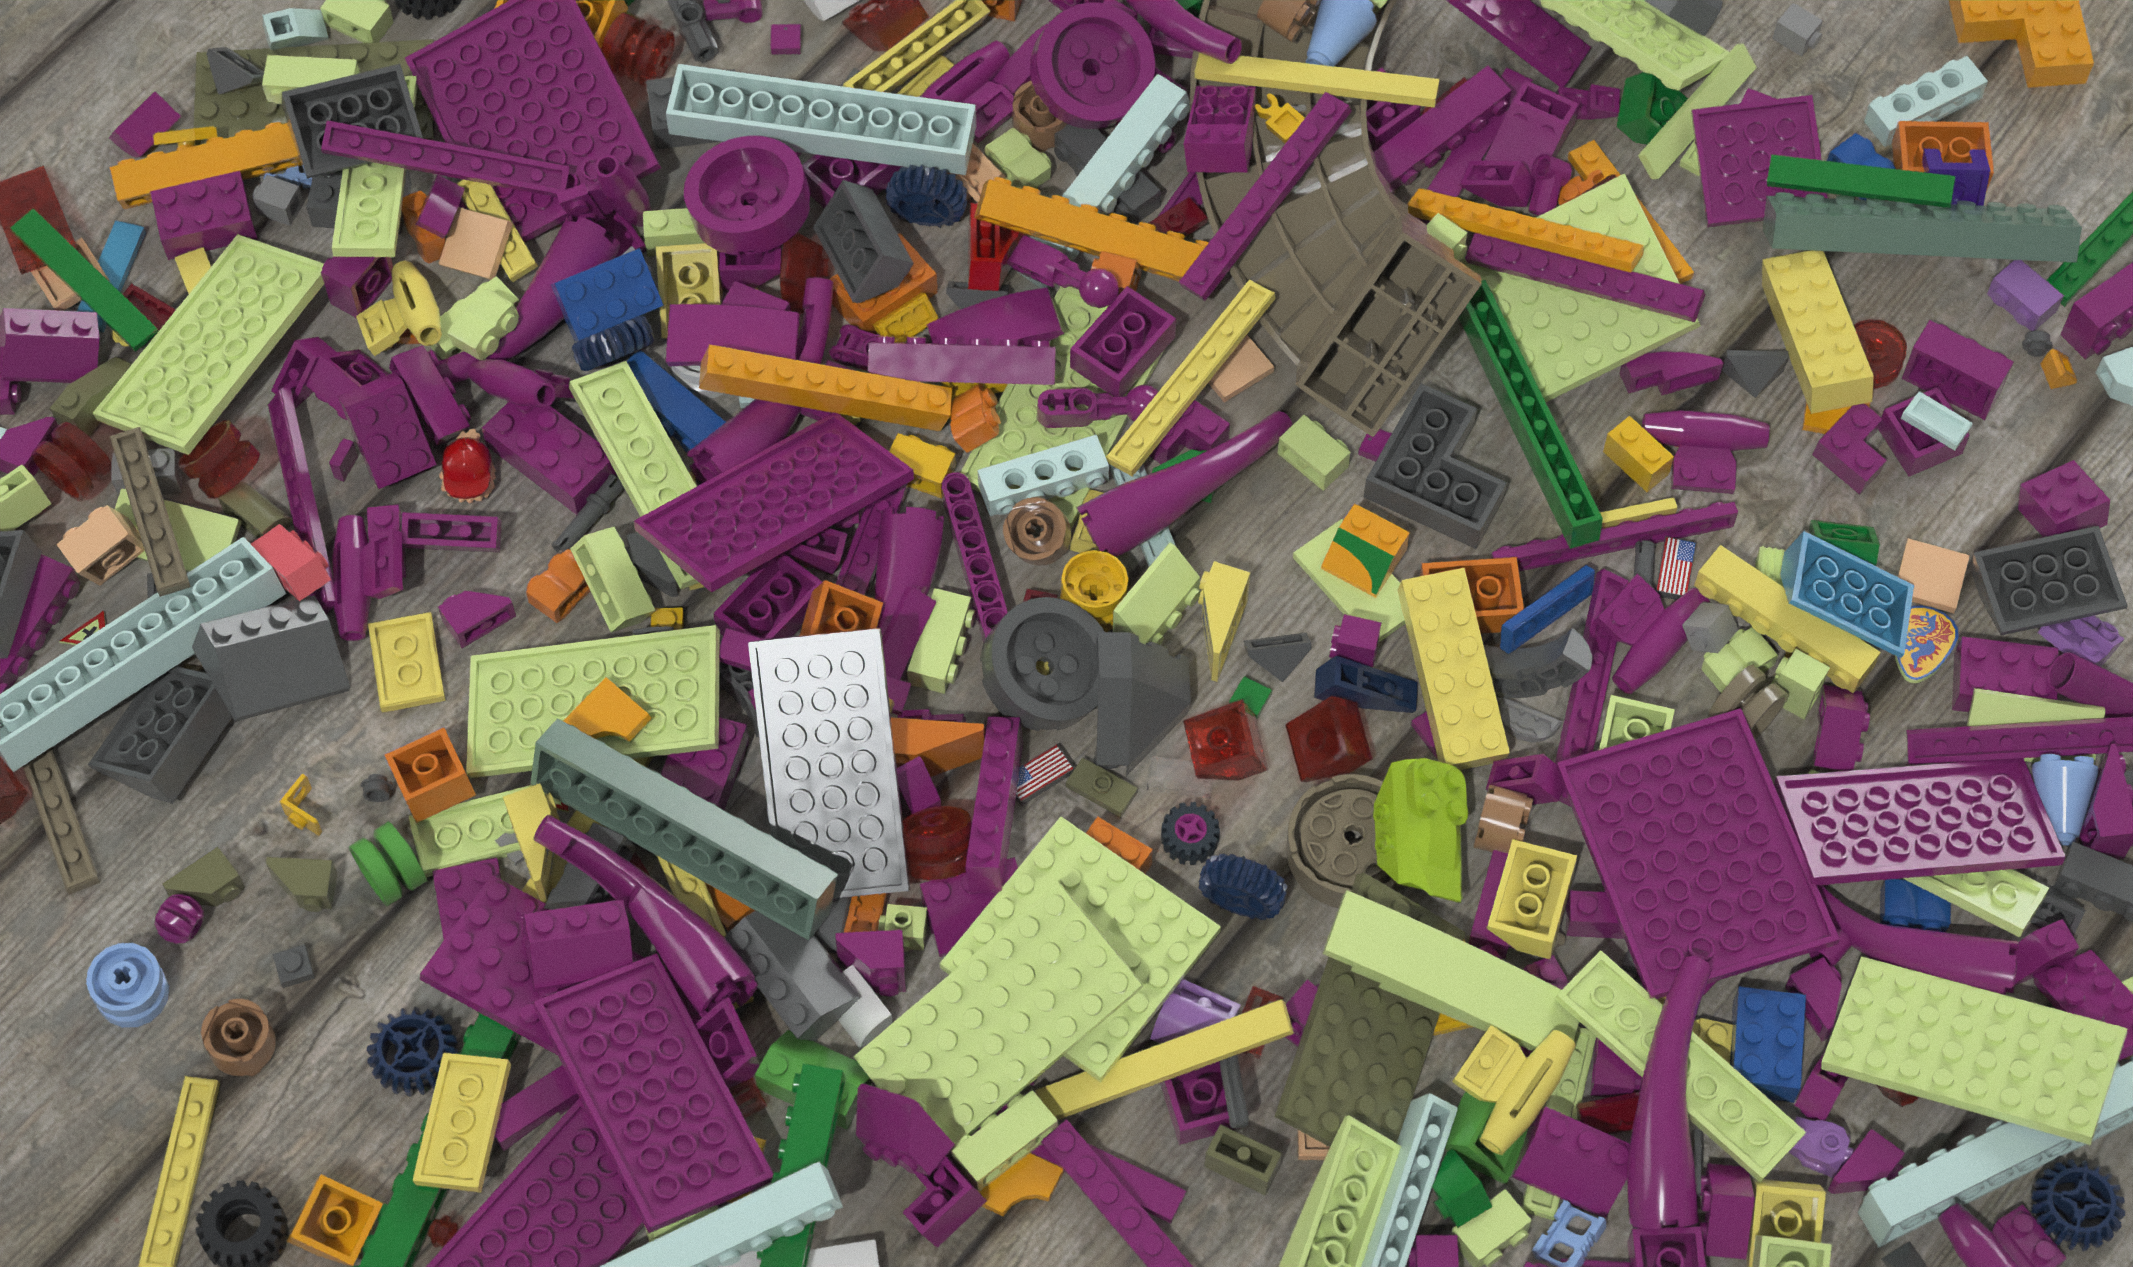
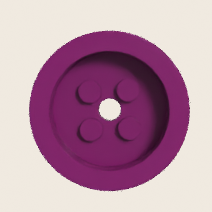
(1113, 44)
(747, 170)

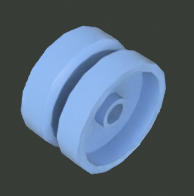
(127, 985)

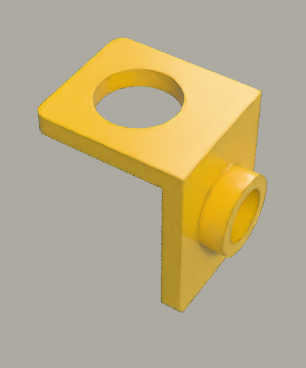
(290, 806)

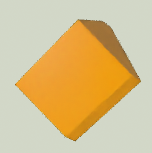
(2058, 369)

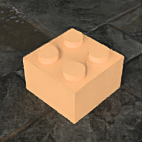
(101, 544)

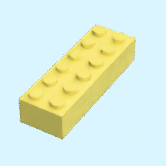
(1817, 331)
(1453, 669)

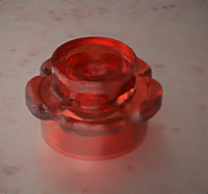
(442, 1231)

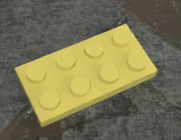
(462, 1122)

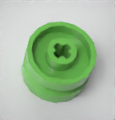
(392, 861)

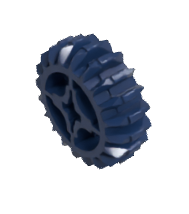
(926, 196)
(613, 343)
(1242, 886)
(394, 1032)
(2105, 1206)

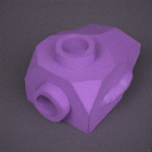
(1823, 1146)

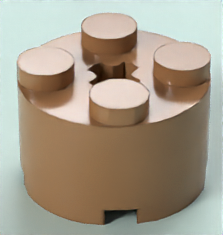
(1287, 16)
(1033, 119)
(1021, 524)
(1501, 819)
(252, 1035)

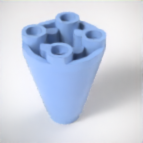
(1339, 29)
(2065, 792)

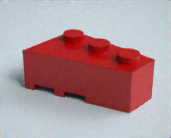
(988, 253)

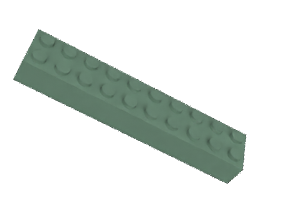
(1921, 229)
(683, 829)

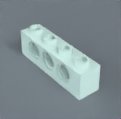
(1944, 93)
(1052, 462)

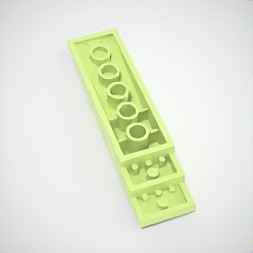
(1445, 973)
(1343, 1200)

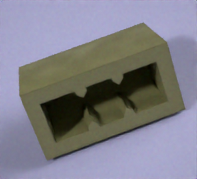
(253, 509)

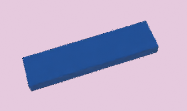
(1547, 609)

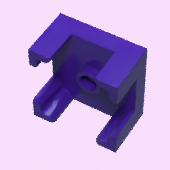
(1970, 178)

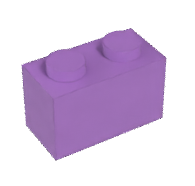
(2025, 295)

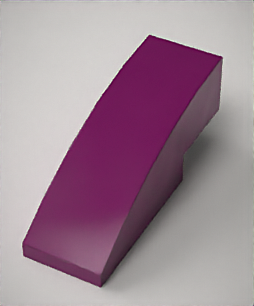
(1669, 371)

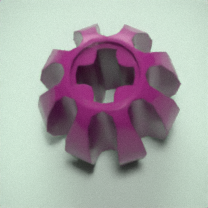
(179, 918)

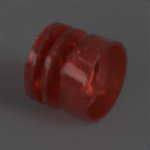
(638, 48)

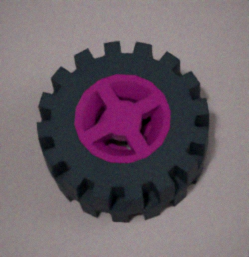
(1187, 822)

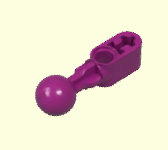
(1052, 267)
(1101, 406)

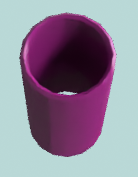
(2091, 685)

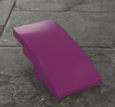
(1014, 316)
(730, 326)

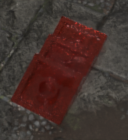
(19, 197)

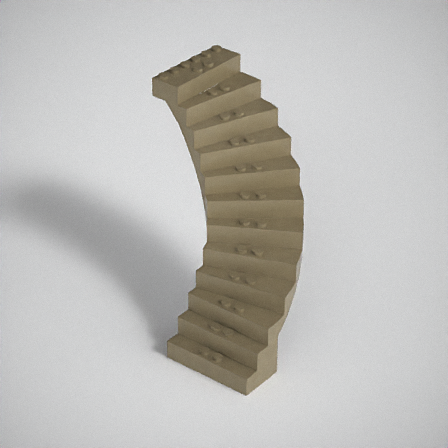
(1349, 267)

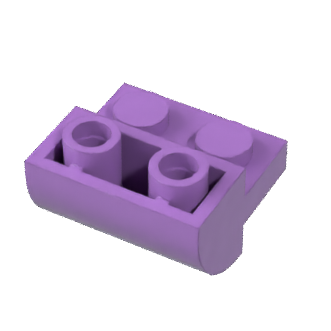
(2085, 638)
(1190, 1010)

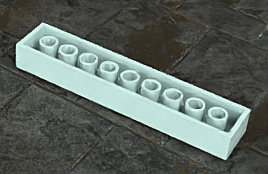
(822, 118)
(129, 653)
(1979, 1167)

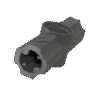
(694, 29)

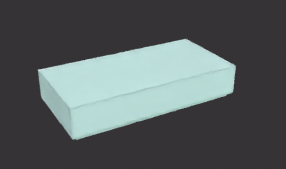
(1936, 420)

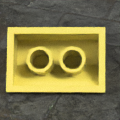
(1532, 897)

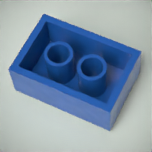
(607, 295)
(1769, 1040)

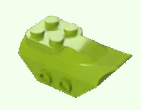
(1420, 825)

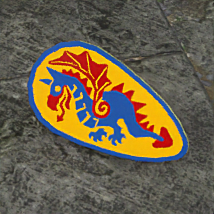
(1928, 643)

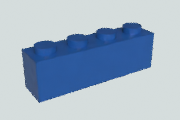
(675, 406)

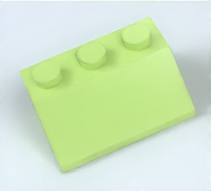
(1158, 597)

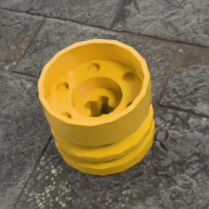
(1098, 578)

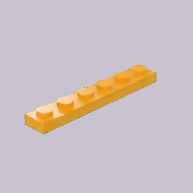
(1591, 158)

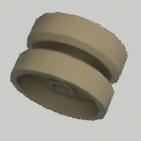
(1757, 702)

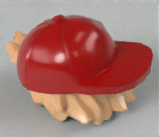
(467, 468)

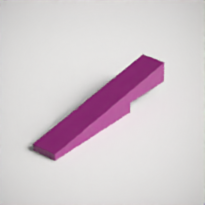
(534, 1106)

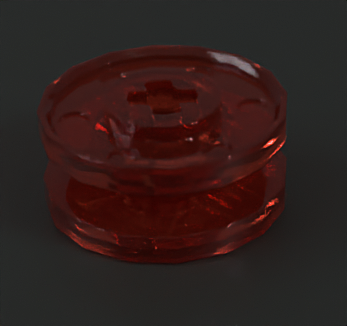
(1883, 348)

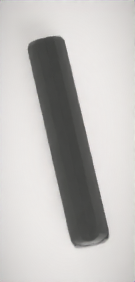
(1234, 1092)

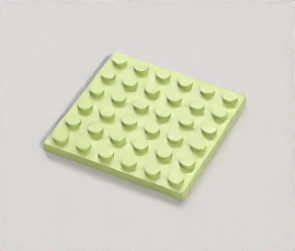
(1577, 335)
(1139, 918)

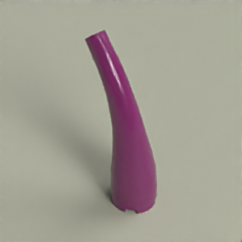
(1188, 30)
(574, 250)
(763, 421)
(1152, 502)
(906, 556)
(689, 946)
(1950, 956)
(1660, 1151)

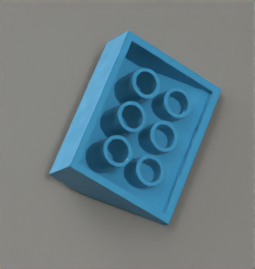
(1847, 592)

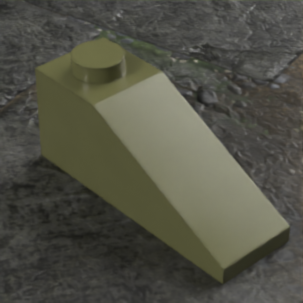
(86, 393)

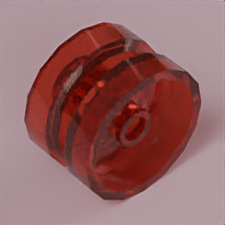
(220, 459)
(72, 461)
(937, 842)

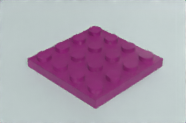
(1736, 152)

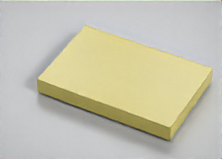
(406, 662)

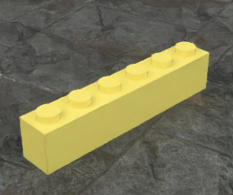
(921, 47)
(1766, 608)

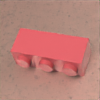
(294, 561)

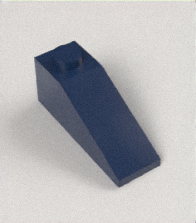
(1365, 685)

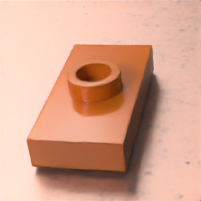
(865, 913)

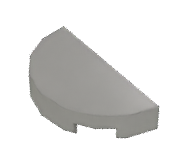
(1526, 722)

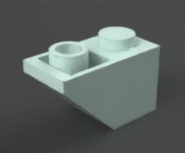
(294, 28)
(2117, 375)

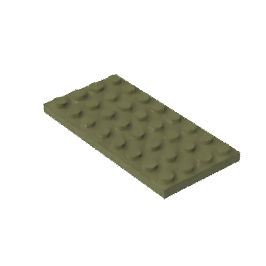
(249, 108)
(1360, 1043)

